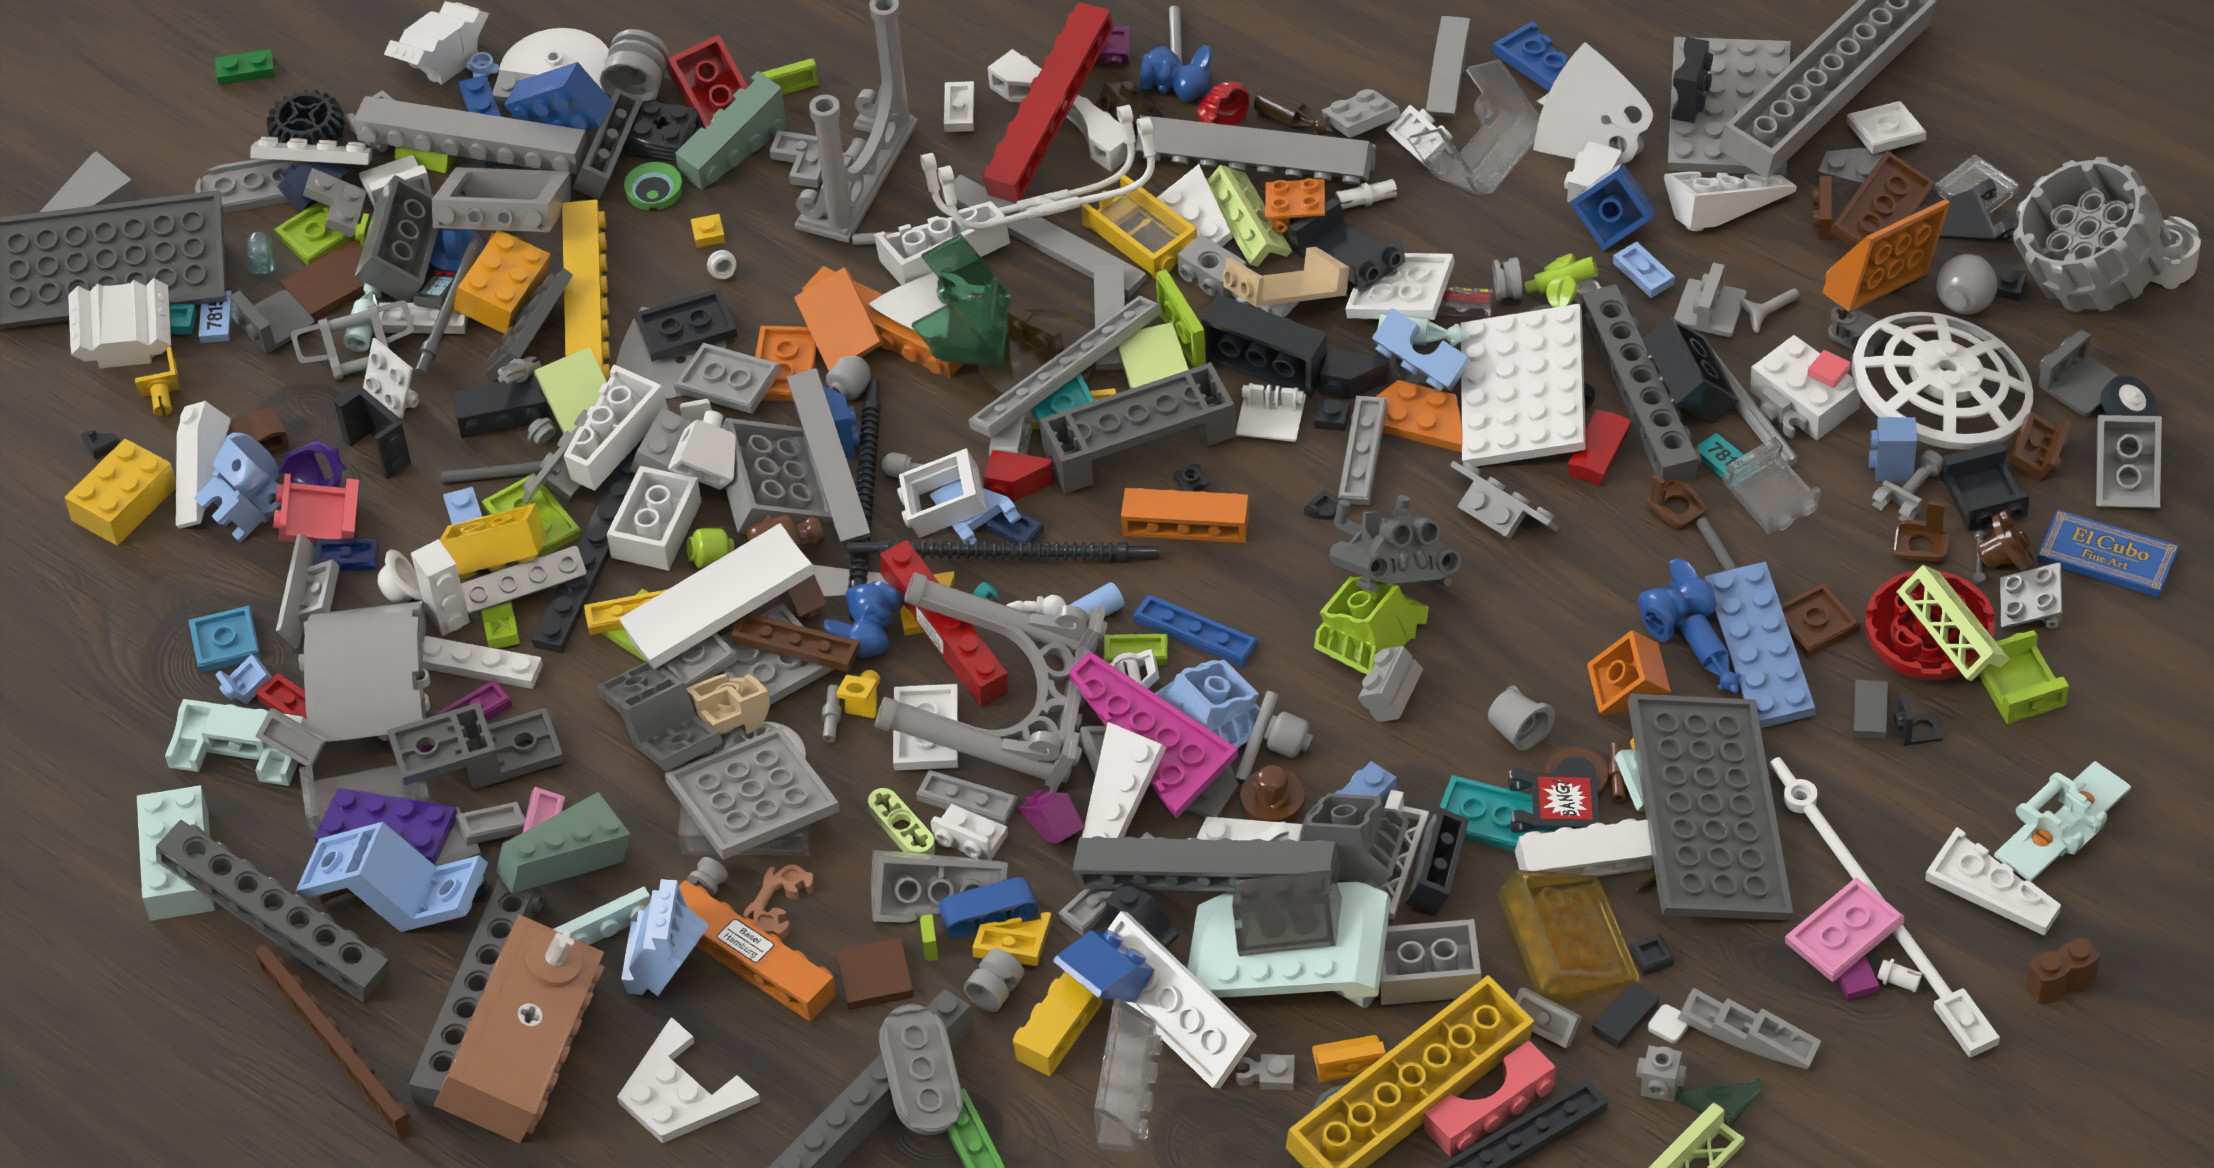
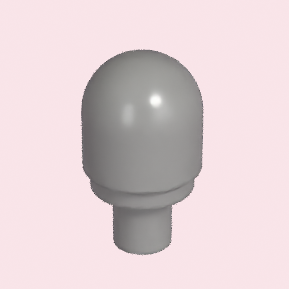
(898, 463)

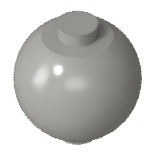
(1966, 284)

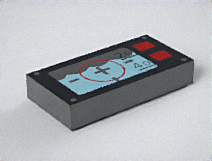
(435, 289)

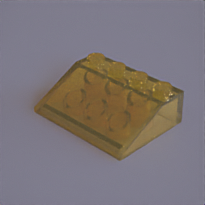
(1566, 934)

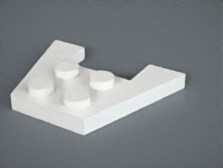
(669, 1099)

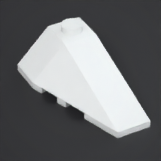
(1714, 201)
(198, 443)

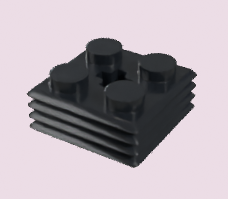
(661, 129)

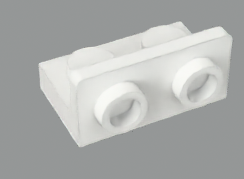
(1412, 123)
(968, 833)

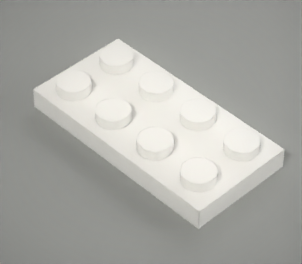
(299, 150)

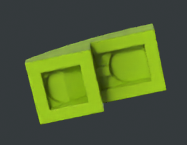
(500, 626)

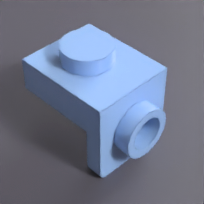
(244, 680)

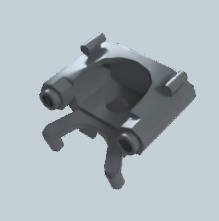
(1398, 552)

